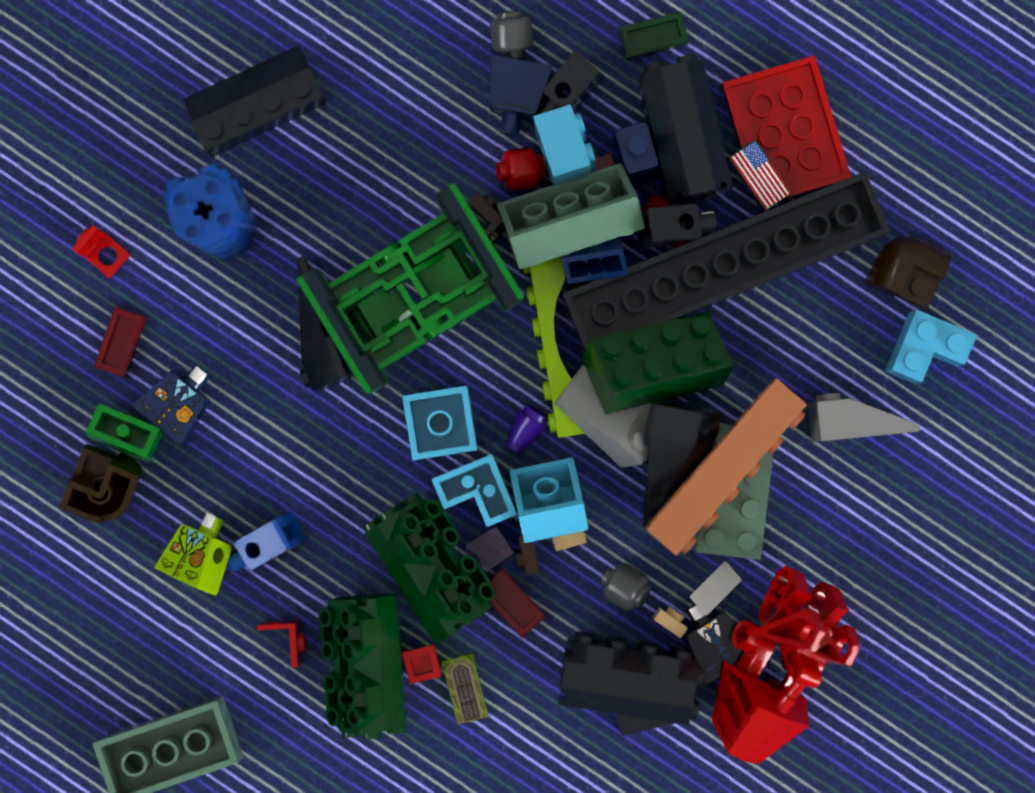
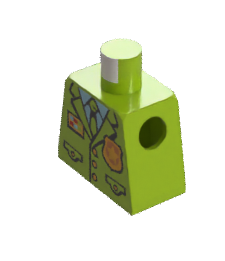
(197, 556)

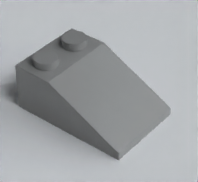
(846, 418)
(616, 433)

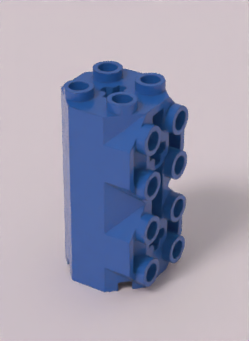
(211, 212)

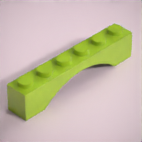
(546, 286)

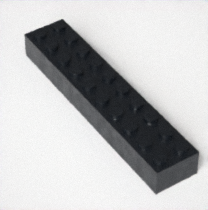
(730, 260)

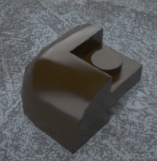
(909, 270)
(101, 485)

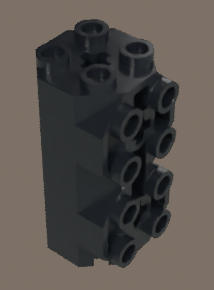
(684, 130)
(630, 679)

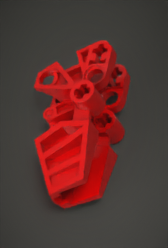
(763, 716)

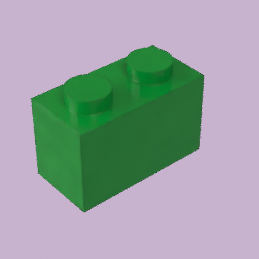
(124, 433)

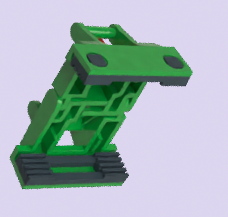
(445, 283)

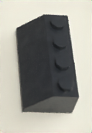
(254, 101)

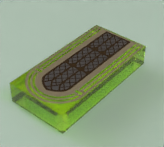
(465, 688)

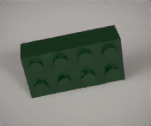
(657, 362)

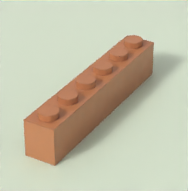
(725, 467)

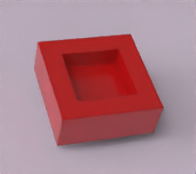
(421, 663)

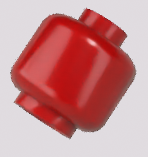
(520, 169)

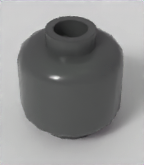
(511, 33)
(625, 586)

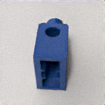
(266, 543)

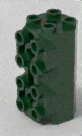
(422, 558)
(367, 682)

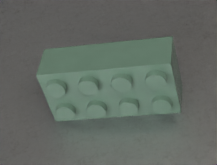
(571, 216)
(741, 522)
(169, 749)

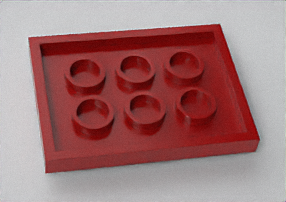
(791, 122)

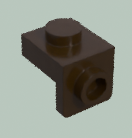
(487, 210)
(527, 557)

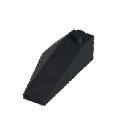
(319, 354)
(678, 442)

